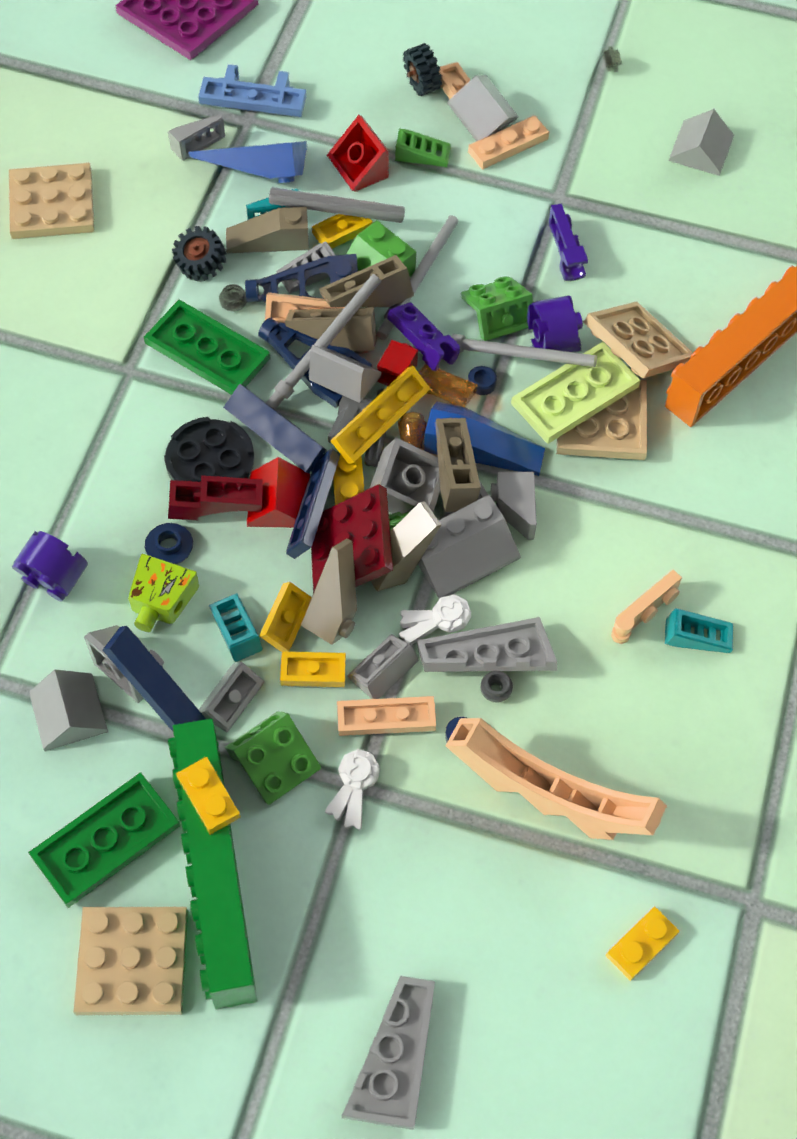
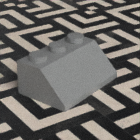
(468, 548)

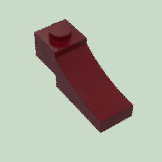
(213, 495)

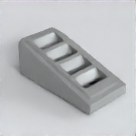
(190, 137)
(317, 252)

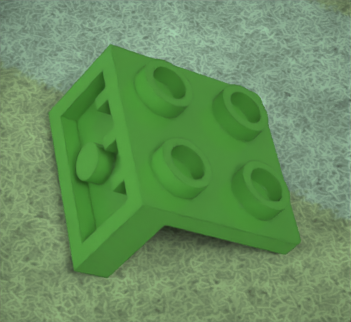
(499, 306)
(274, 756)

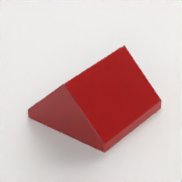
(360, 156)
(281, 494)

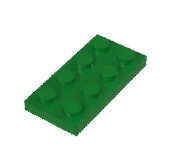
(207, 347)
(104, 839)

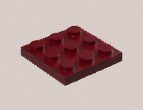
(365, 523)

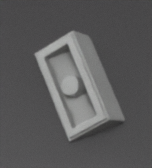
(384, 667)
(231, 696)

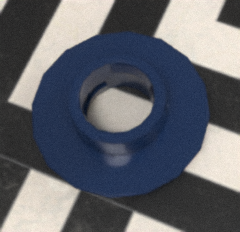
(175, 554)

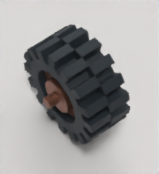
(422, 69)
(199, 253)

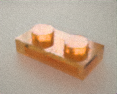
(448, 386)

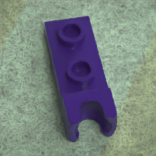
(568, 245)
(424, 335)

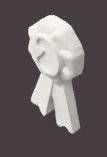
(448, 614)
(358, 772)

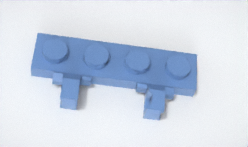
(236, 94)

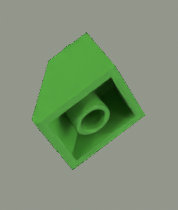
(378, 244)

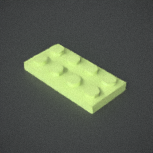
(574, 393)

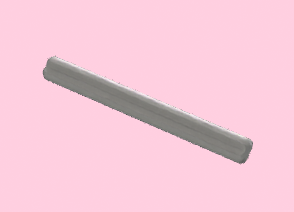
(337, 205)

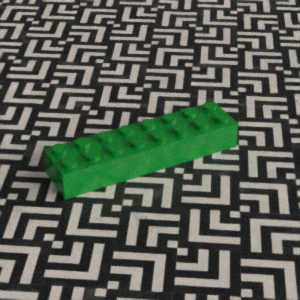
(212, 879)

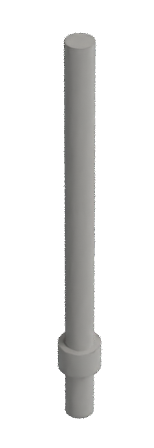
(421, 270)
(525, 352)
(285, 388)

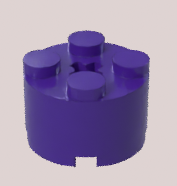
(555, 324)
(49, 564)

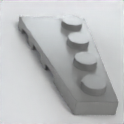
(500, 647)
(393, 1068)

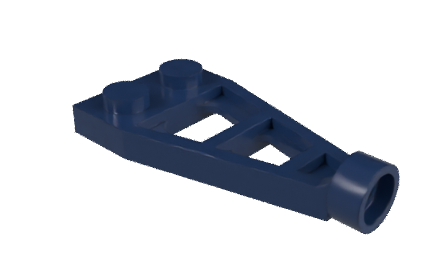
(335, 266)
(282, 337)

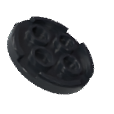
(209, 449)

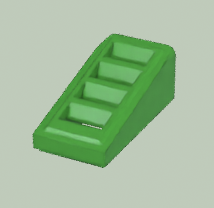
(407, 150)

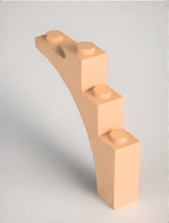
(590, 807)

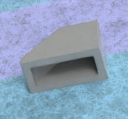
(516, 500)

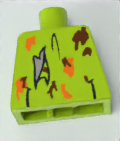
(160, 591)

